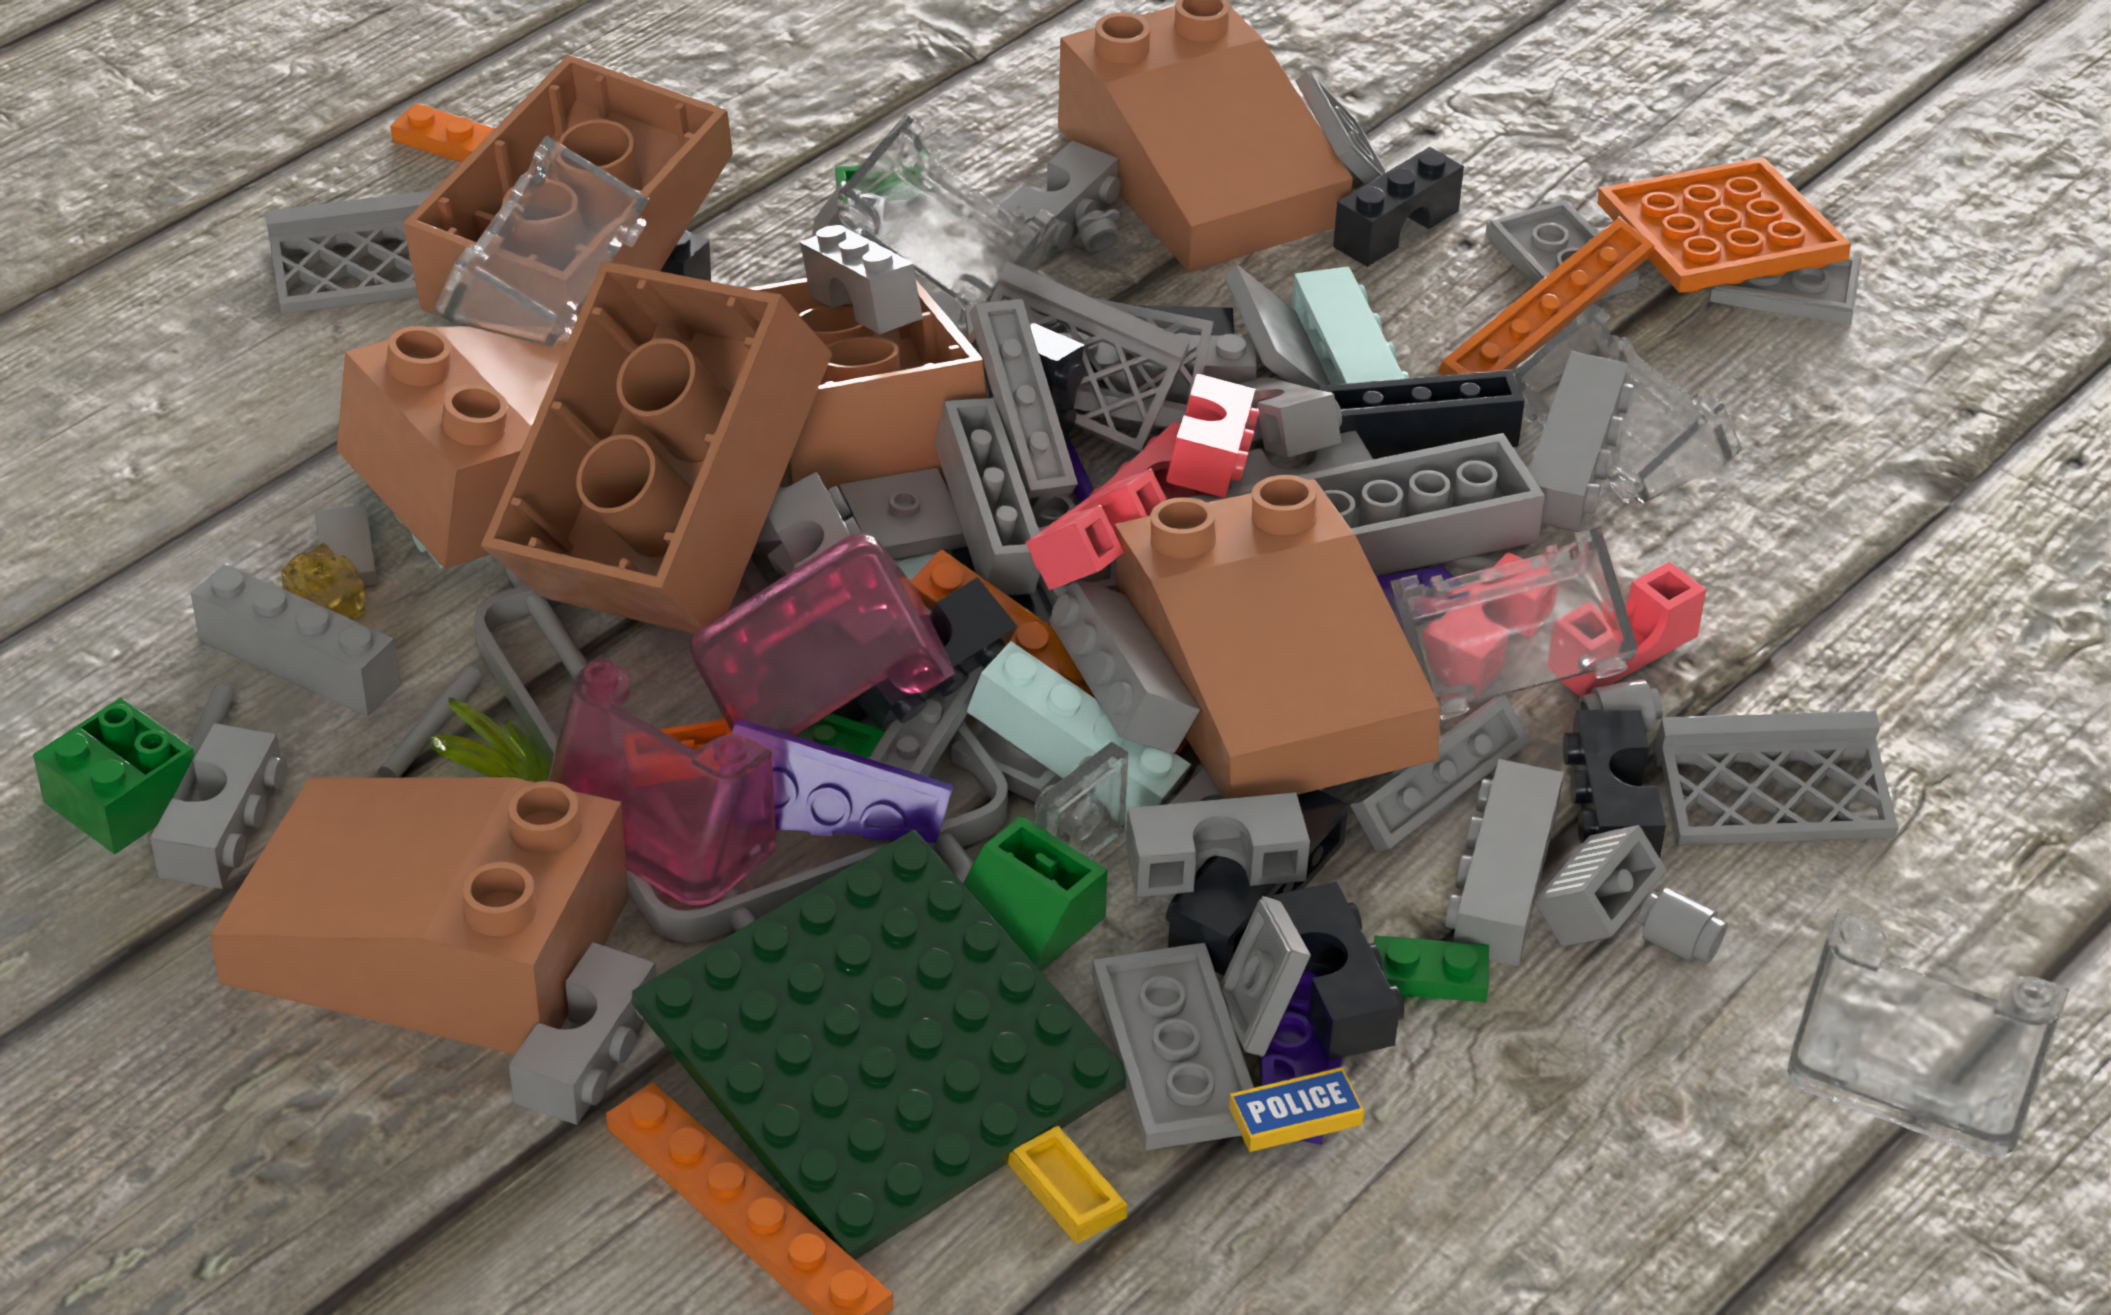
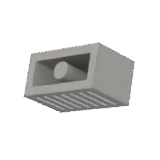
(1600, 886)

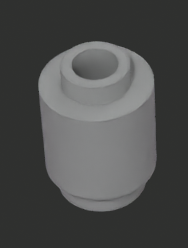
(1626, 696)
(1682, 926)

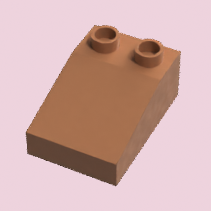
(625, 126)
(1203, 130)
(879, 391)
(440, 426)
(1278, 640)
(429, 903)

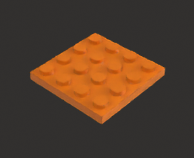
(1725, 224)

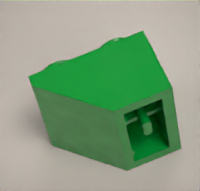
(113, 774)
(1038, 889)

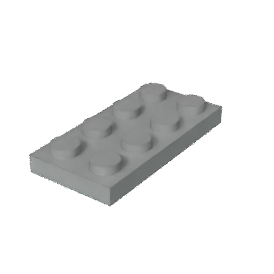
(1173, 1043)

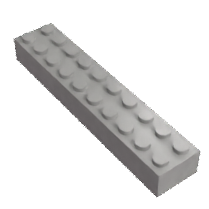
(1419, 506)

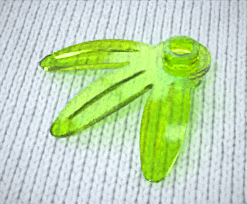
(511, 756)

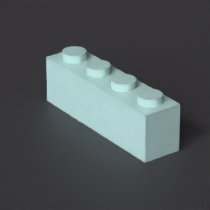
(1343, 327)
(1064, 725)

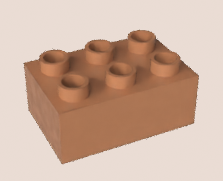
(658, 447)

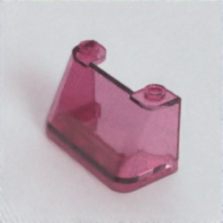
(820, 640)
(687, 815)

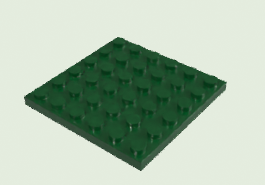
(879, 1043)

